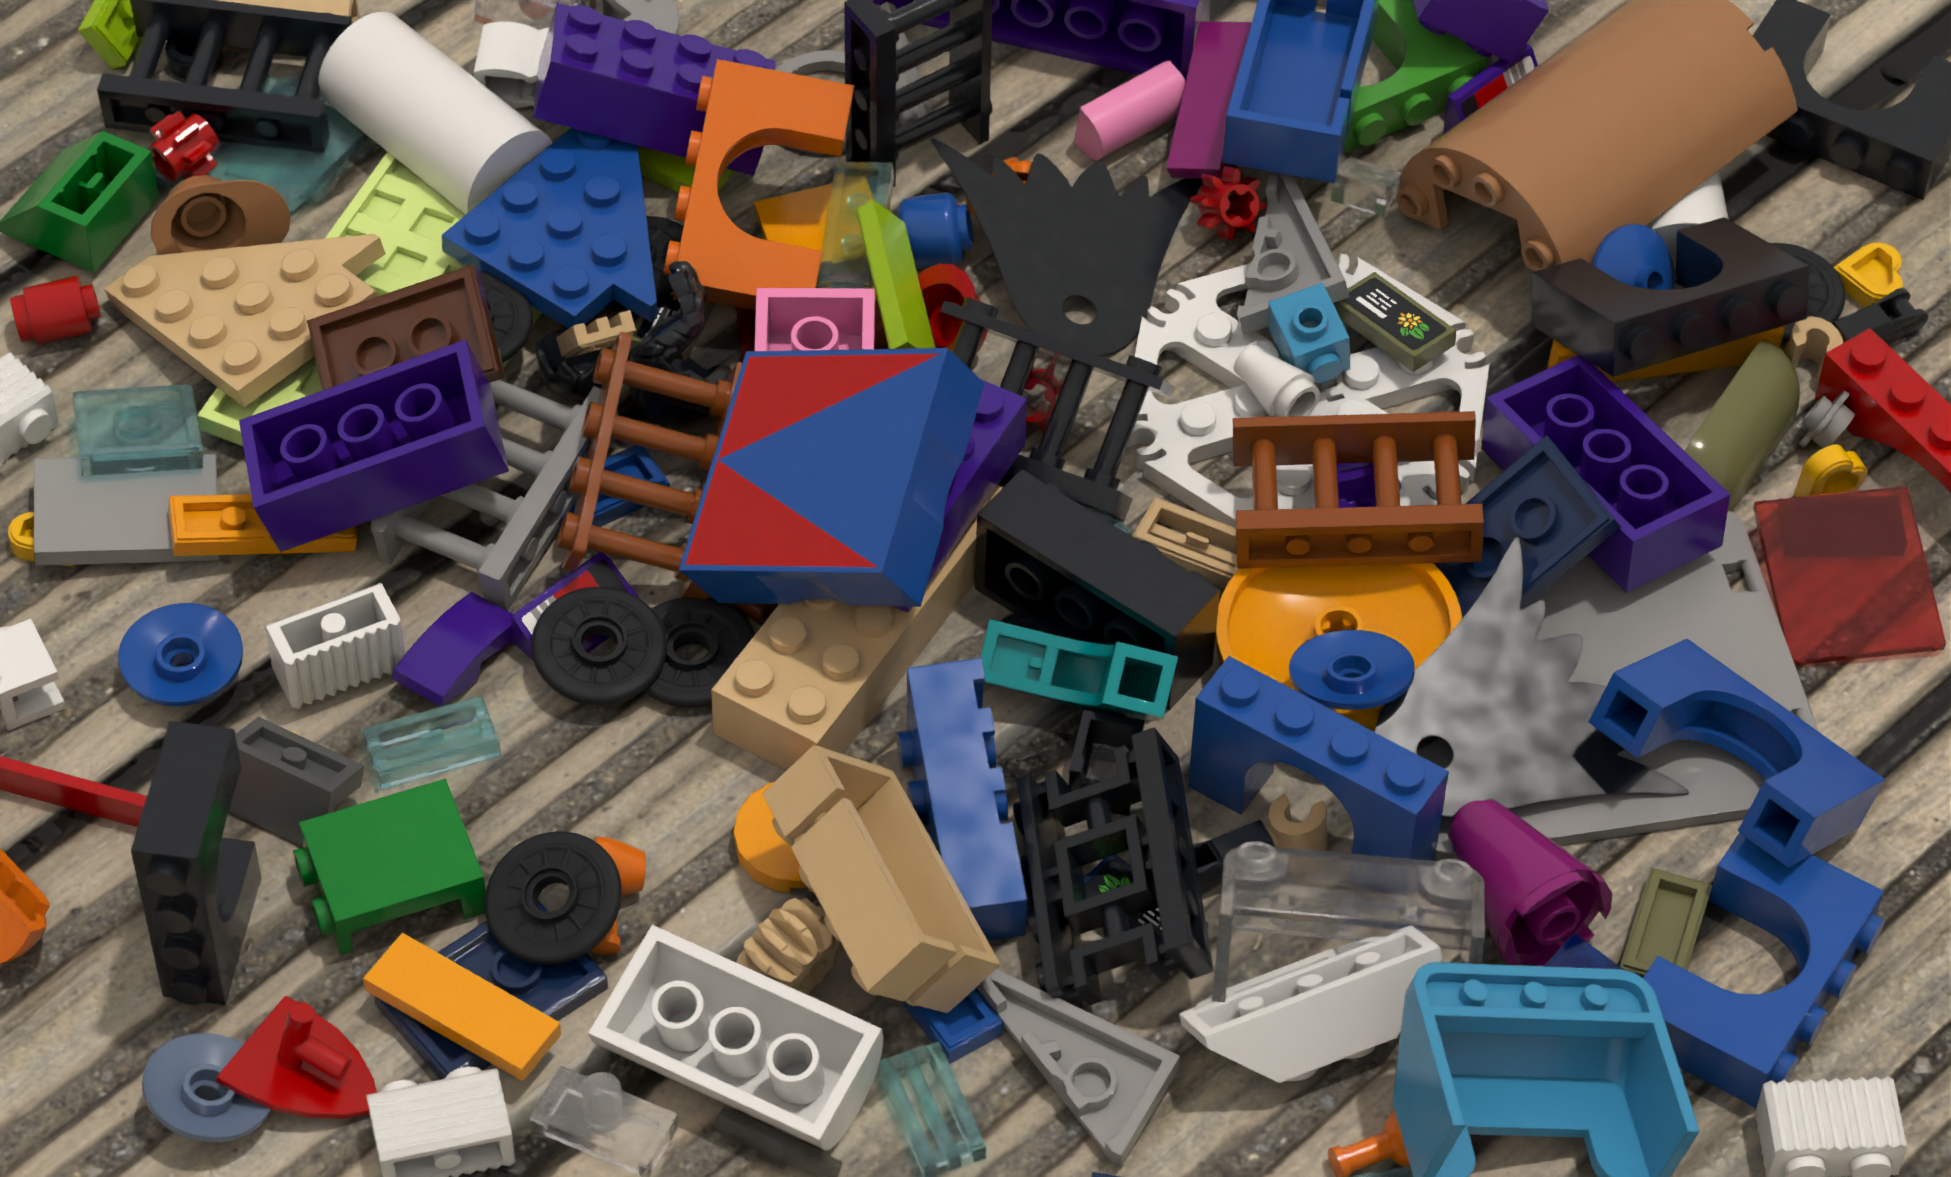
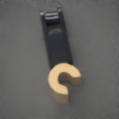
(1816, 336)
(1282, 833)

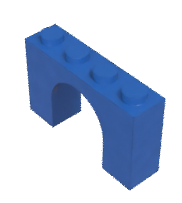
(1253, 721)
(1810, 783)
(1751, 1038)

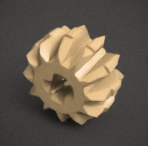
(792, 946)

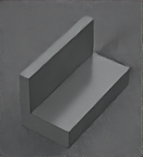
(288, 778)

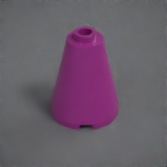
(1531, 884)

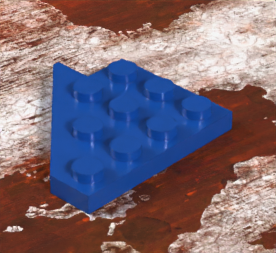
(566, 231)

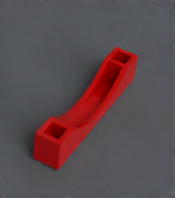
(1890, 402)

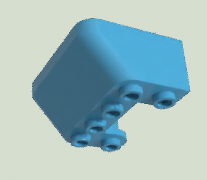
(1539, 1058)

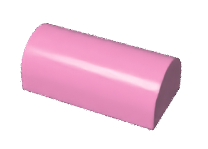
(1130, 111)

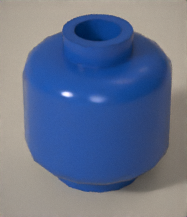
(936, 229)

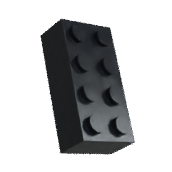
(1092, 578)

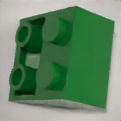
(86, 200)

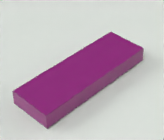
(1205, 100)

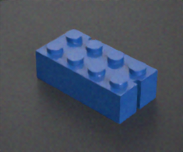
(1298, 86)

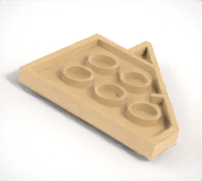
(245, 308)

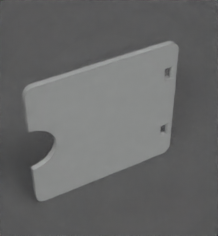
(1629, 626)

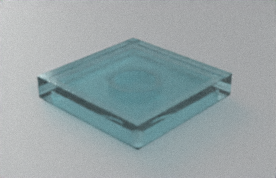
(137, 430)

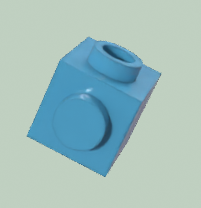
(1310, 333)

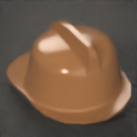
(219, 215)

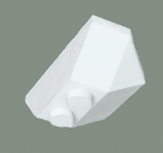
(1316, 1007)

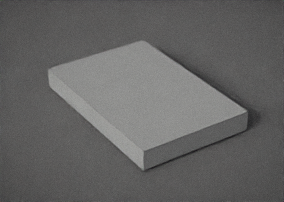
(110, 515)

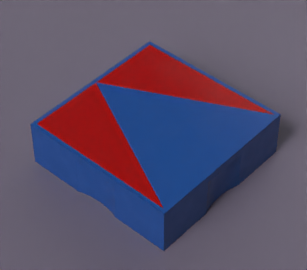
(832, 476)

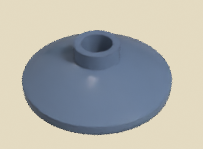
(184, 1075)

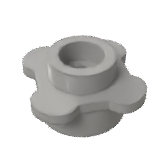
(1827, 421)

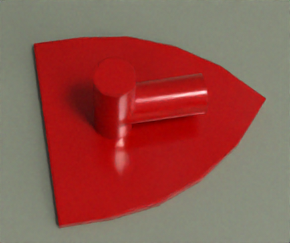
(300, 1066)

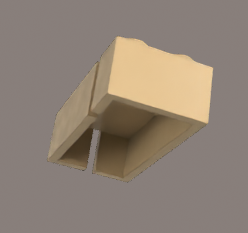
(879, 880)

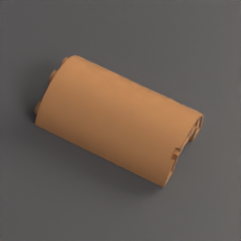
(1608, 128)

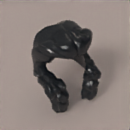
(664, 343)

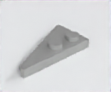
(1287, 254)
(1094, 1066)

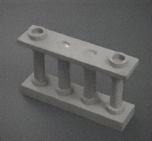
(528, 519)

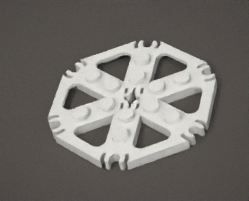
(1204, 425)

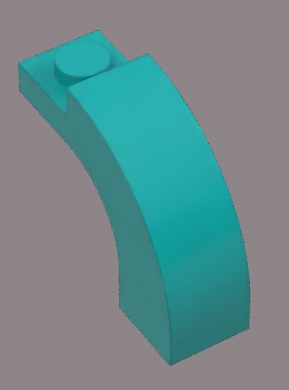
(1078, 672)

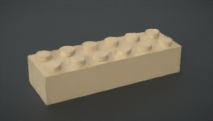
(830, 665)

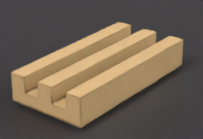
(598, 334)
(1193, 549)

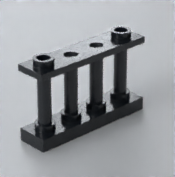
(875, 67)
(234, 115)
(1099, 484)

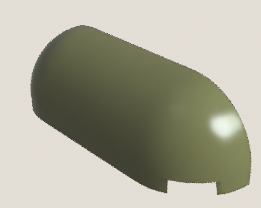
(1748, 421)

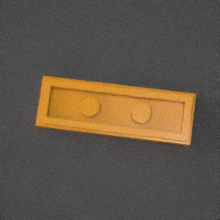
(232, 527)
(462, 1006)

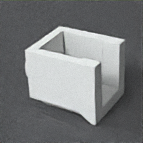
(26, 676)

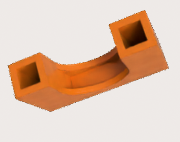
(745, 111)

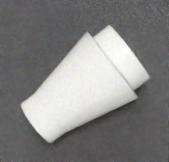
(1277, 384)

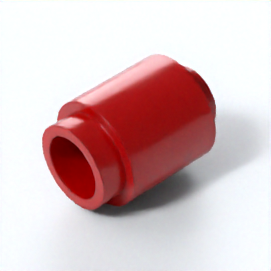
(55, 310)

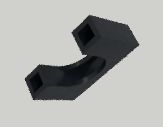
(1891, 145)
(1730, 292)
(190, 878)

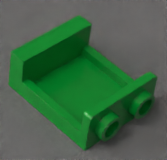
(389, 861)

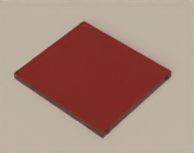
(1849, 575)

